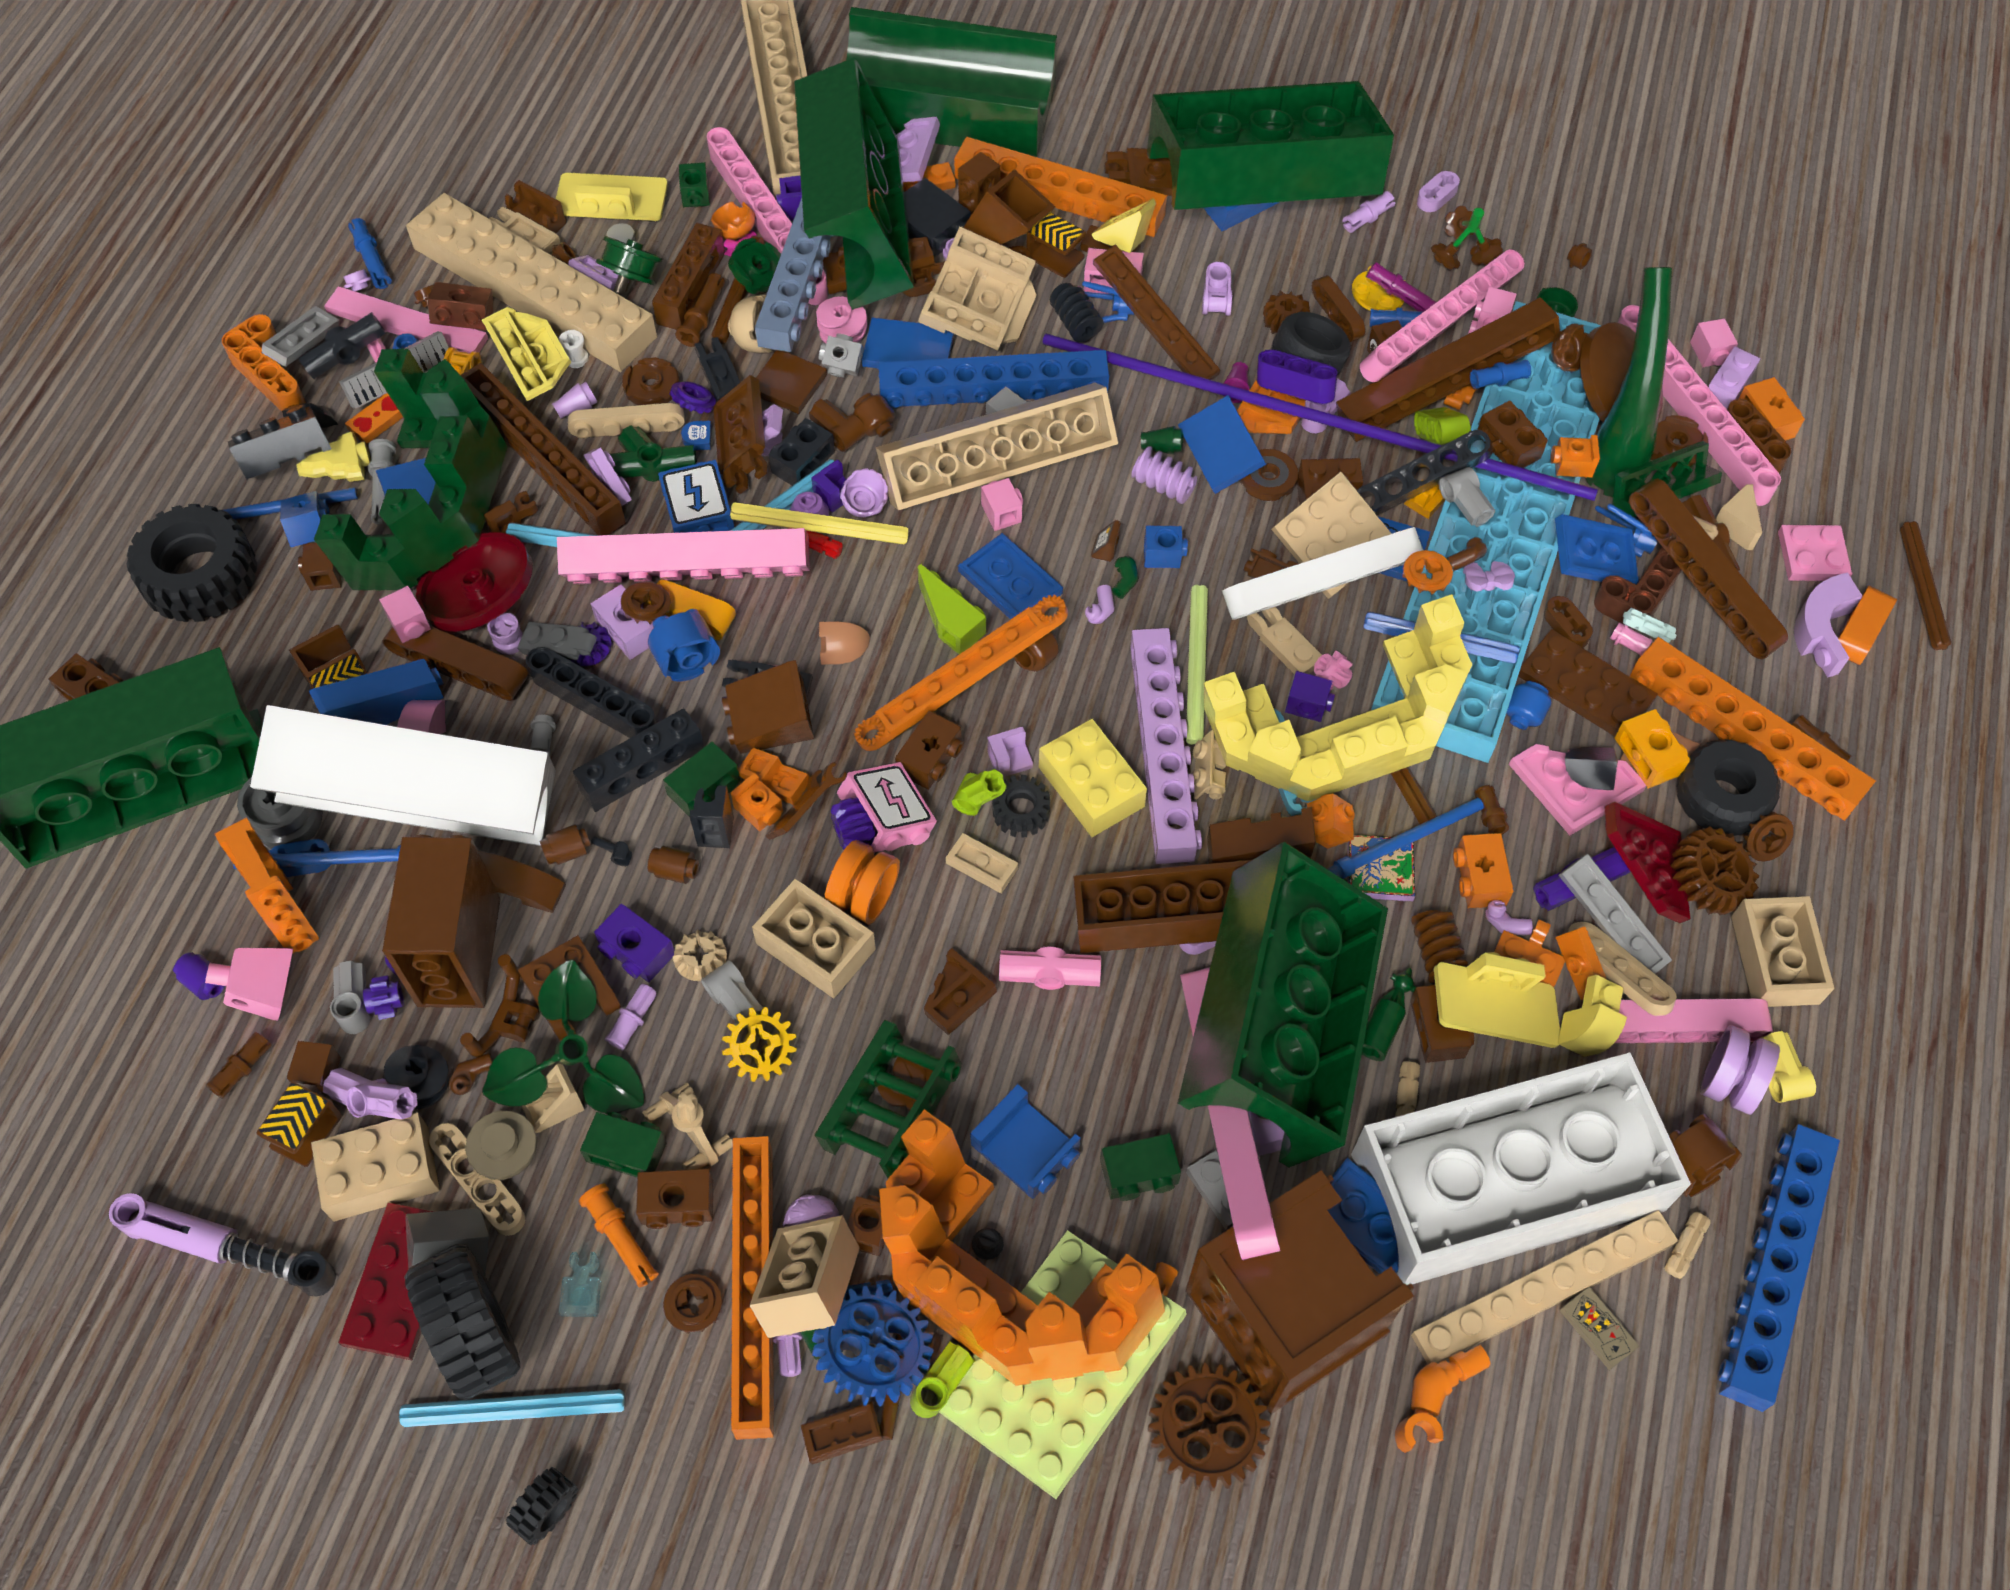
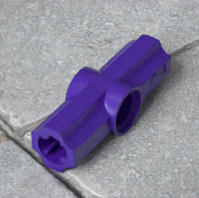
(1554, 892)

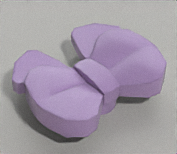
(1500, 576)

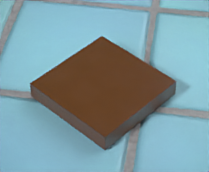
(790, 380)

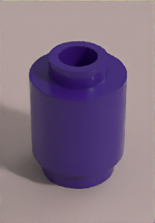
(192, 972)

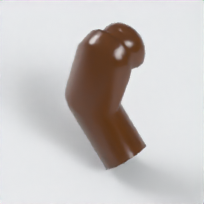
(1475, 550)
(467, 1072)

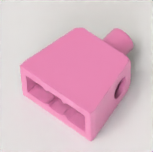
(254, 980)

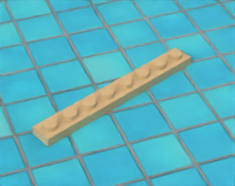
(1544, 1288)

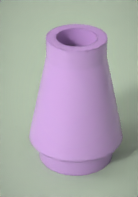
(577, 398)

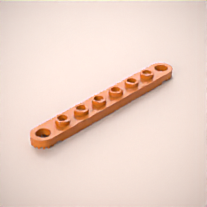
(961, 672)

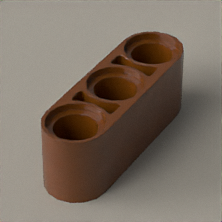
(1760, 432)

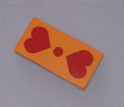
(374, 419)

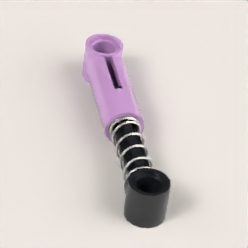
(218, 1243)

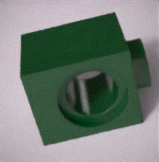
(694, 184)

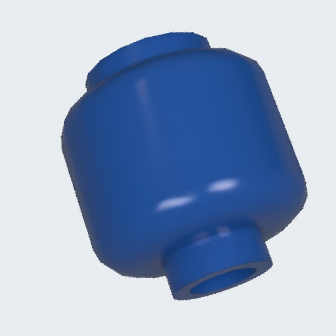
(1528, 705)

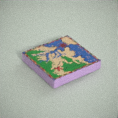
(1387, 877)

